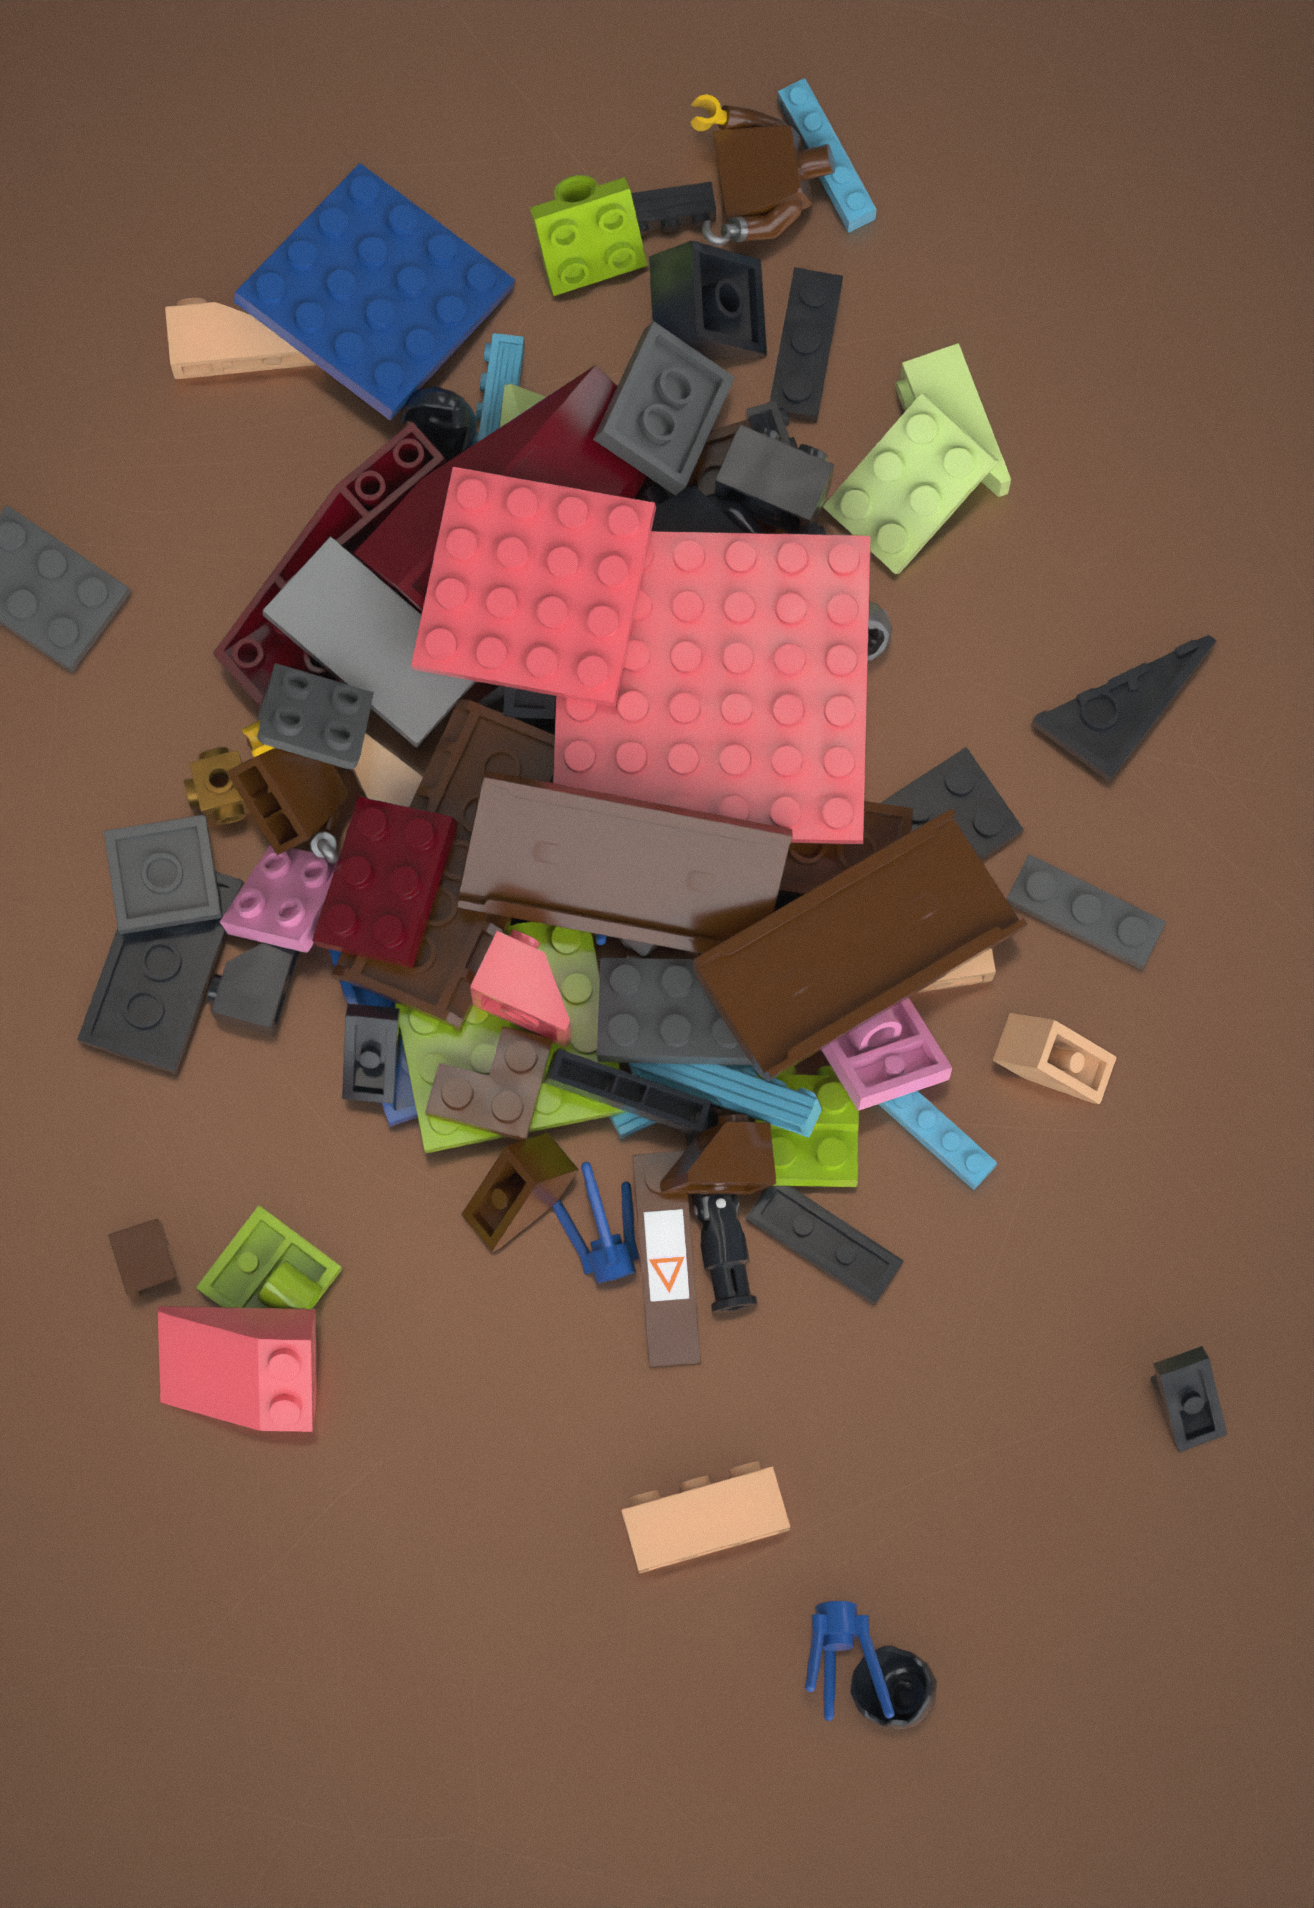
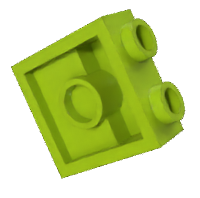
(831, 1151)

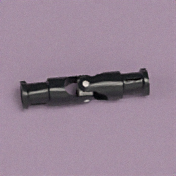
(723, 1242)

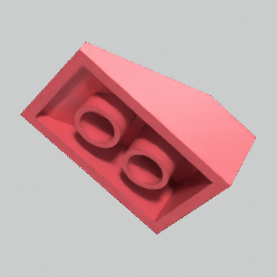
(240, 1364)

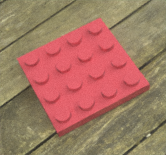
(533, 586)

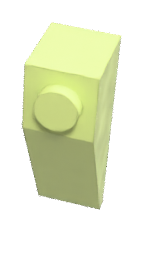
(950, 385)

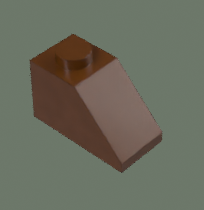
(725, 1160)
(519, 1189)

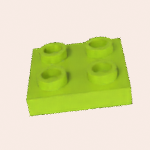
(587, 233)
(268, 1268)

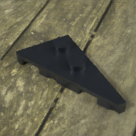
(1111, 720)

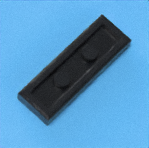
(825, 1241)

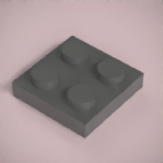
(162, 874)

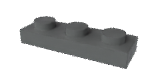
(1085, 912)

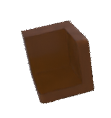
(142, 1256)

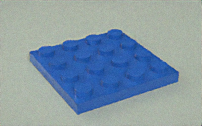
(374, 291)

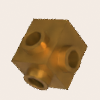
(218, 804)

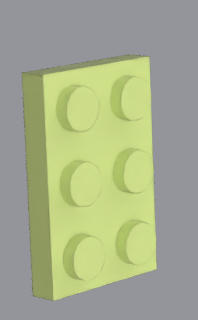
(910, 483)

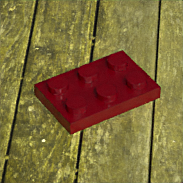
(385, 882)

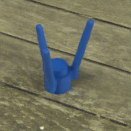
(610, 1256)
(834, 1630)

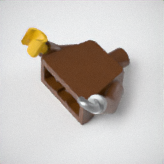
(760, 170)
(291, 796)

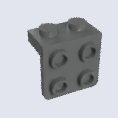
(314, 716)

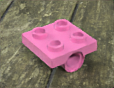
(281, 899)
(888, 1057)

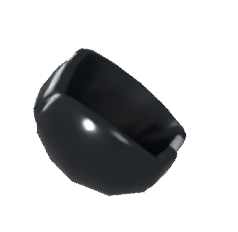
(443, 419)
(908, 1683)

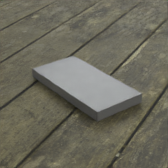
(364, 639)

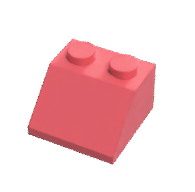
(521, 988)

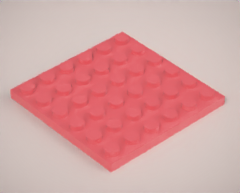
(738, 685)

